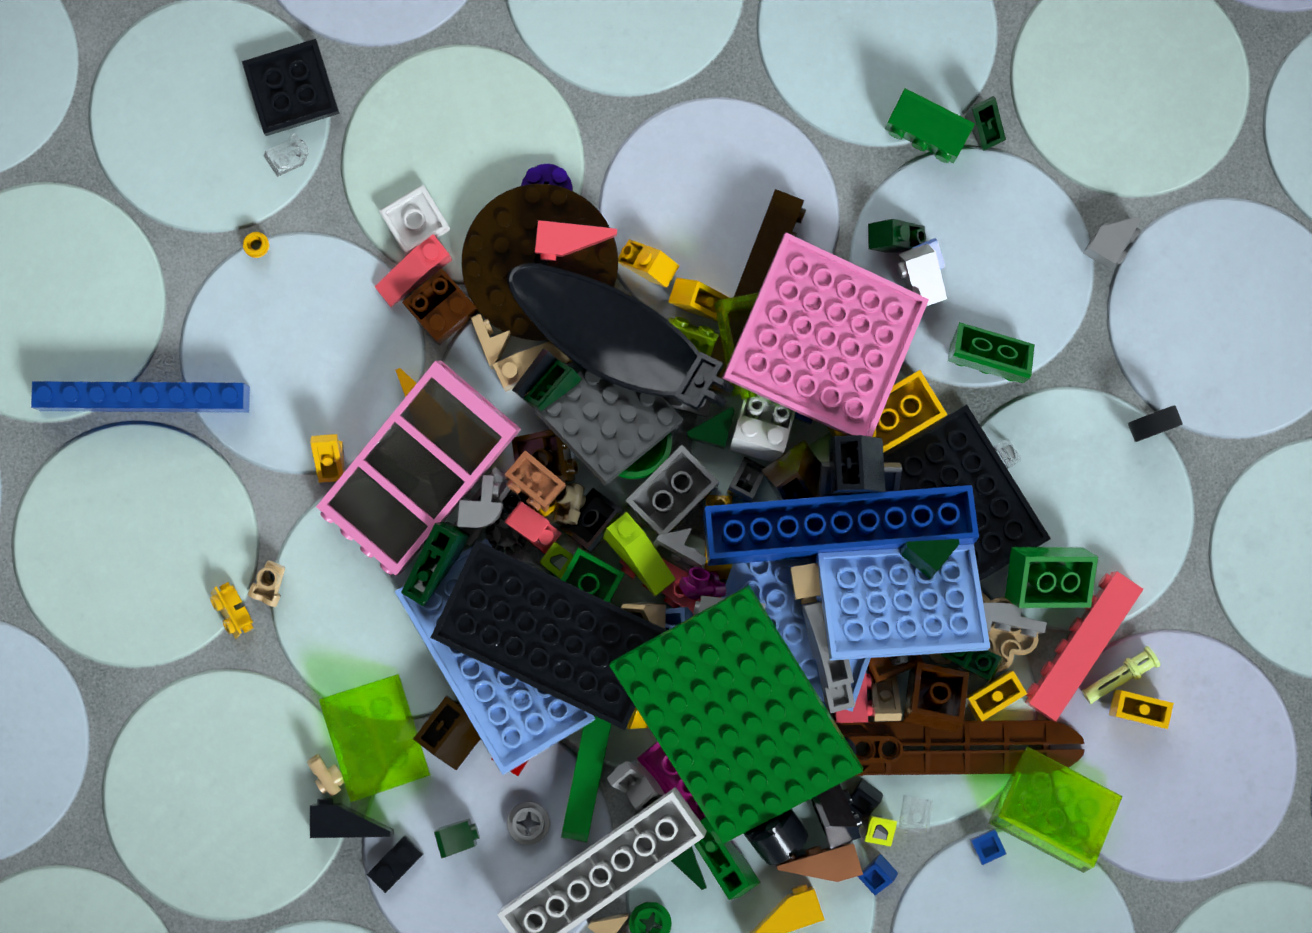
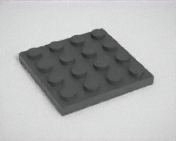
(609, 424)

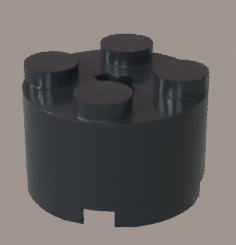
(778, 837)

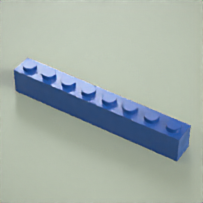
(140, 396)

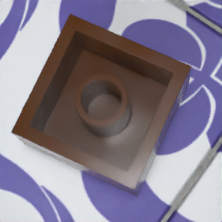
(936, 697)

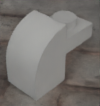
(484, 512)
(636, 783)

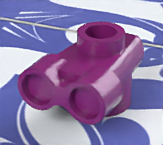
(702, 583)

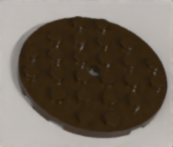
(506, 238)

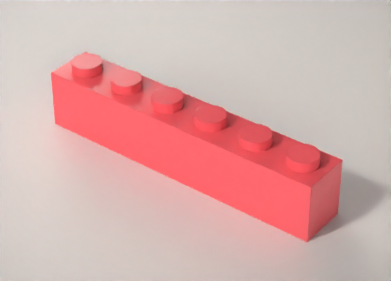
(1083, 646)

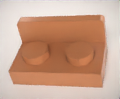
(533, 481)

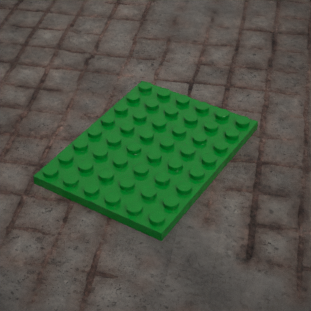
(736, 715)

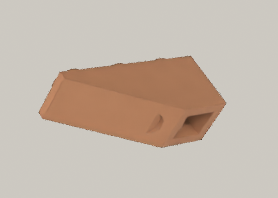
(825, 864)

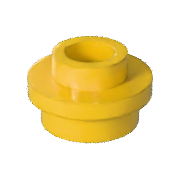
(250, 239)

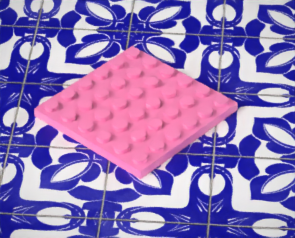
(825, 338)

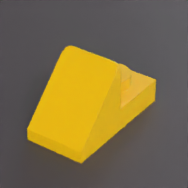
(328, 457)

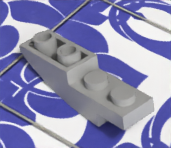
(1009, 616)
(834, 674)

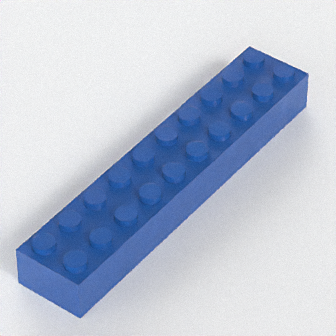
(837, 524)

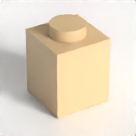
(805, 583)

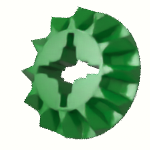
(643, 912)

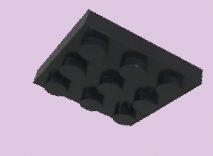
(290, 87)

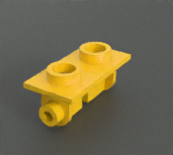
(234, 620)

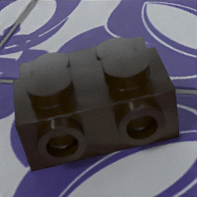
(549, 451)

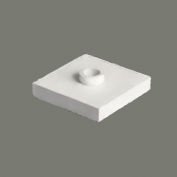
(414, 219)

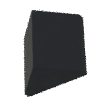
(593, 520)

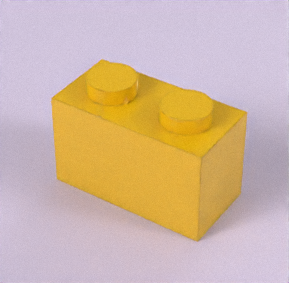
(995, 695)
(1141, 709)

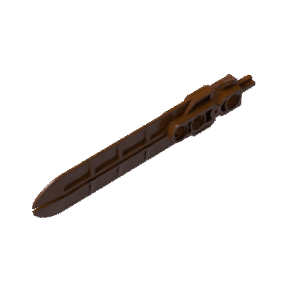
(958, 761)

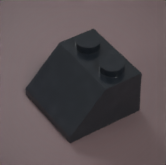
(836, 816)

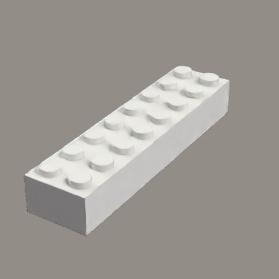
(606, 868)

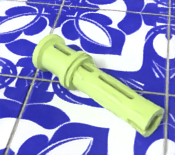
(1131, 666)

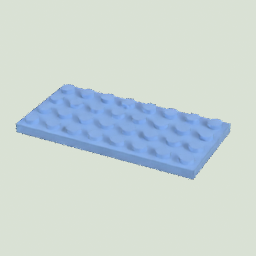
(506, 713)

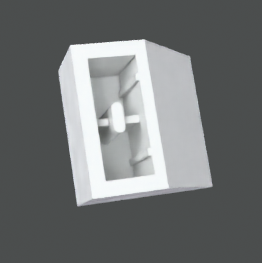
(762, 429)

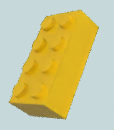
(908, 411)

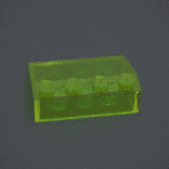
(374, 737)
(1056, 810)

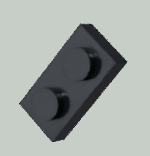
(395, 864)

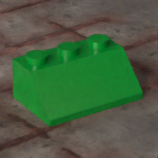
(929, 126)
(992, 353)

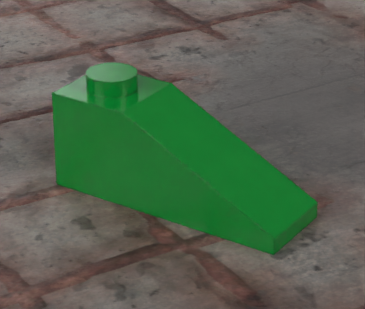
(726, 864)

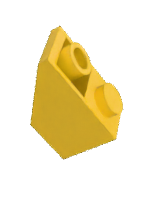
(648, 263)

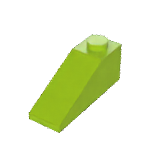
(639, 553)

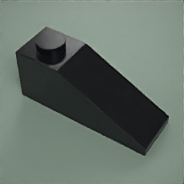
(340, 821)

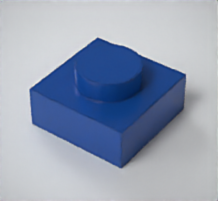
(988, 846)

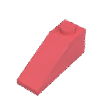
(563, 238)
(413, 270)

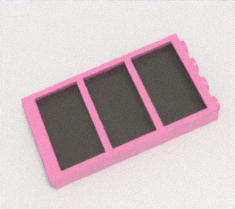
(417, 468)

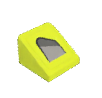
(880, 830)

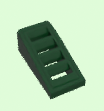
(553, 385)

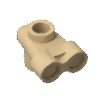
(266, 588)
(328, 779)

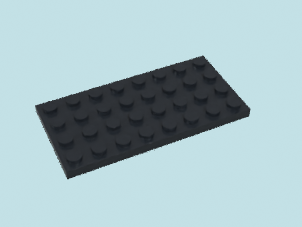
(542, 632)

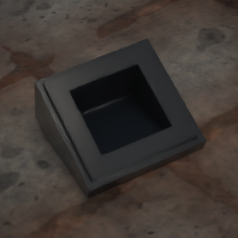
(865, 799)

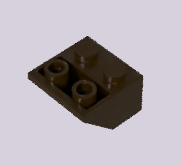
(794, 474)
(448, 733)

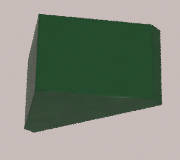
(988, 124)
(713, 431)
(928, 555)

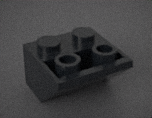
(856, 464)

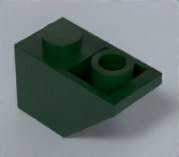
(894, 236)

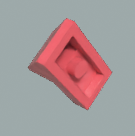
(533, 527)

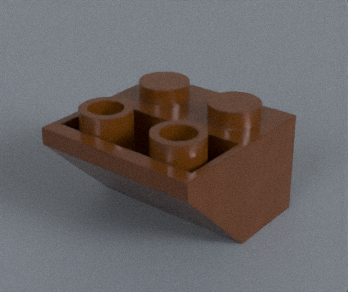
(440, 306)

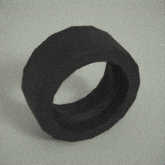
(1155, 423)

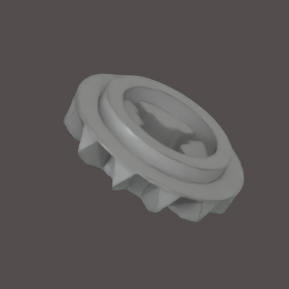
(519, 832)

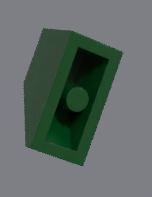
(456, 837)

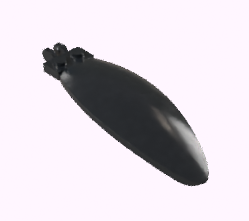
(615, 335)

